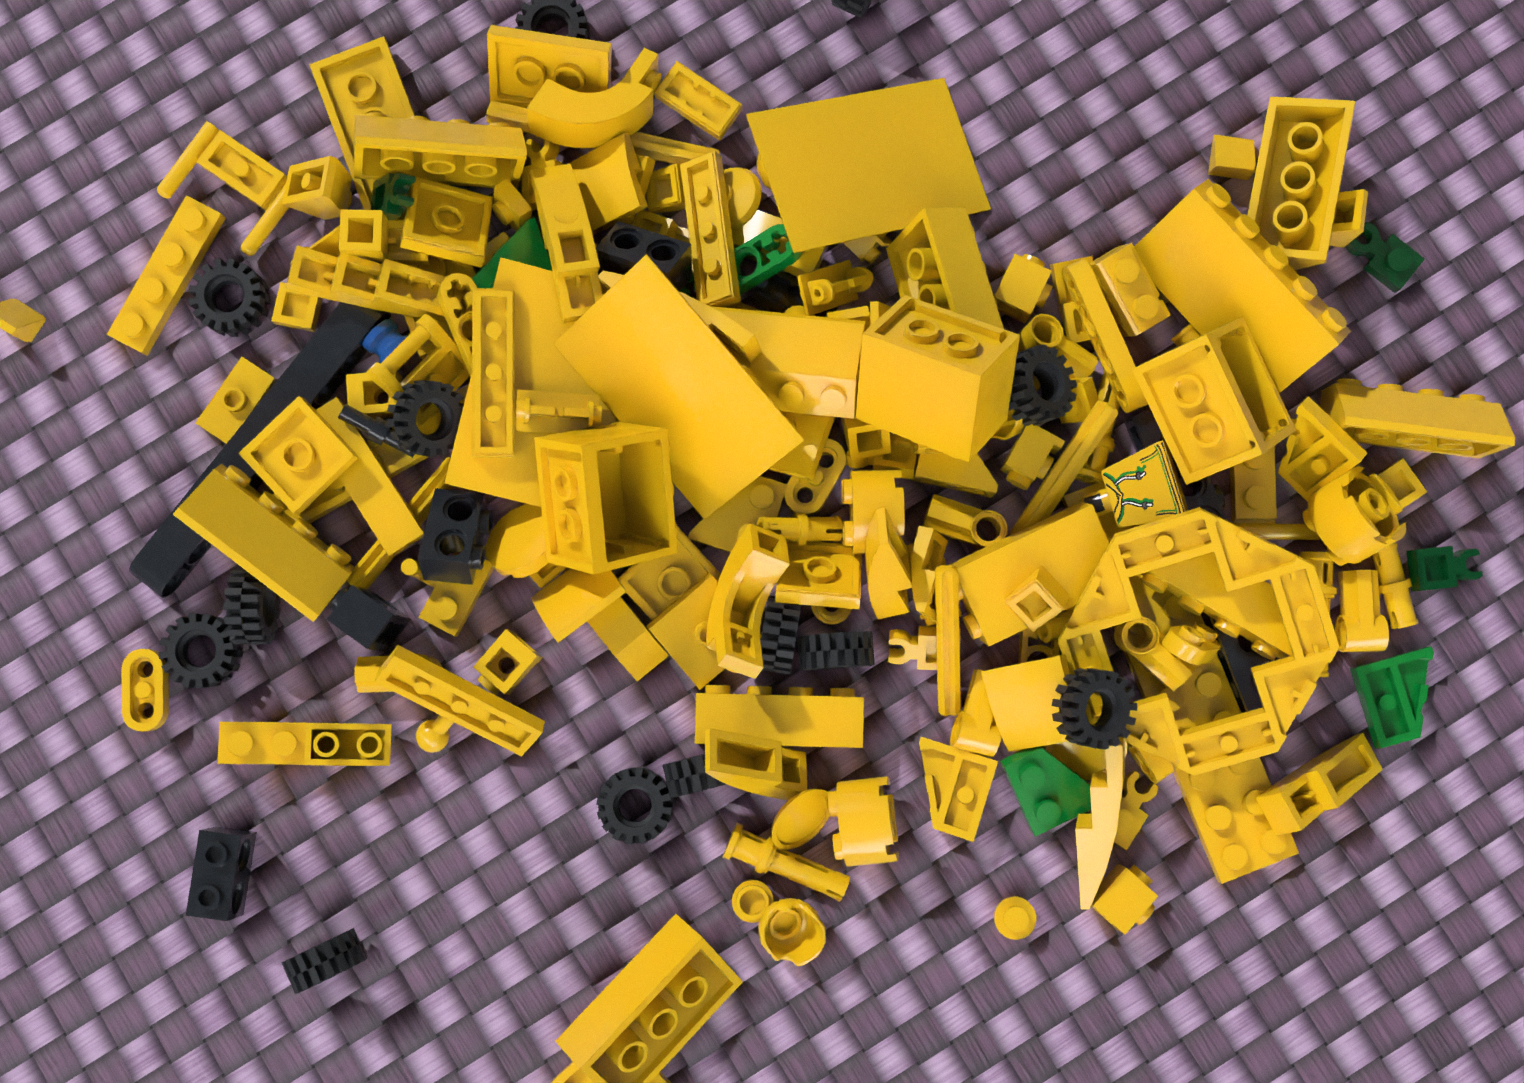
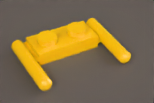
(238, 169)
(1255, 500)

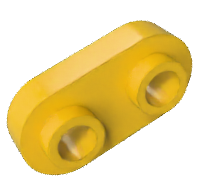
(822, 483)
(1192, 643)
(141, 690)

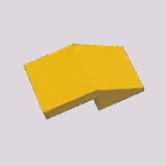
(375, 238)
(628, 638)

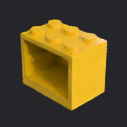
(936, 377)
(1214, 401)
(606, 496)

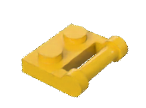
(440, 365)

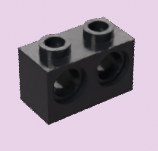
(629, 244)
(447, 536)
(367, 618)
(221, 873)

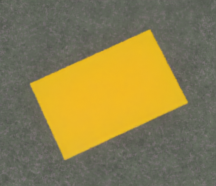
(866, 162)
(537, 368)
(670, 371)

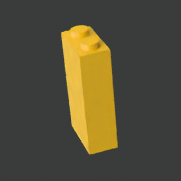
(1063, 544)

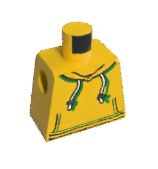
(1140, 488)

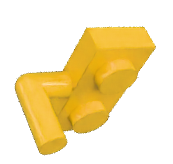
(449, 602)

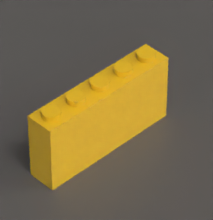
(1222, 268)

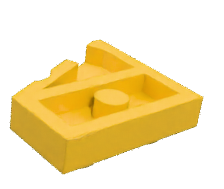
(1317, 451)
(725, 525)
(956, 787)

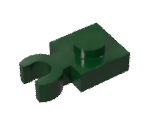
(391, 194)
(1389, 260)
(1439, 567)

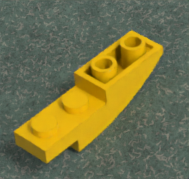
(567, 238)
(304, 743)

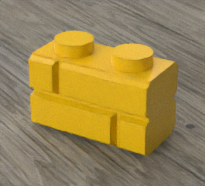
(1129, 290)

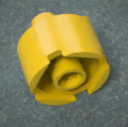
(865, 494)
(1354, 516)
(864, 822)

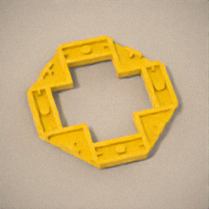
(1242, 561)

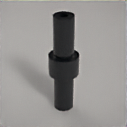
(375, 428)

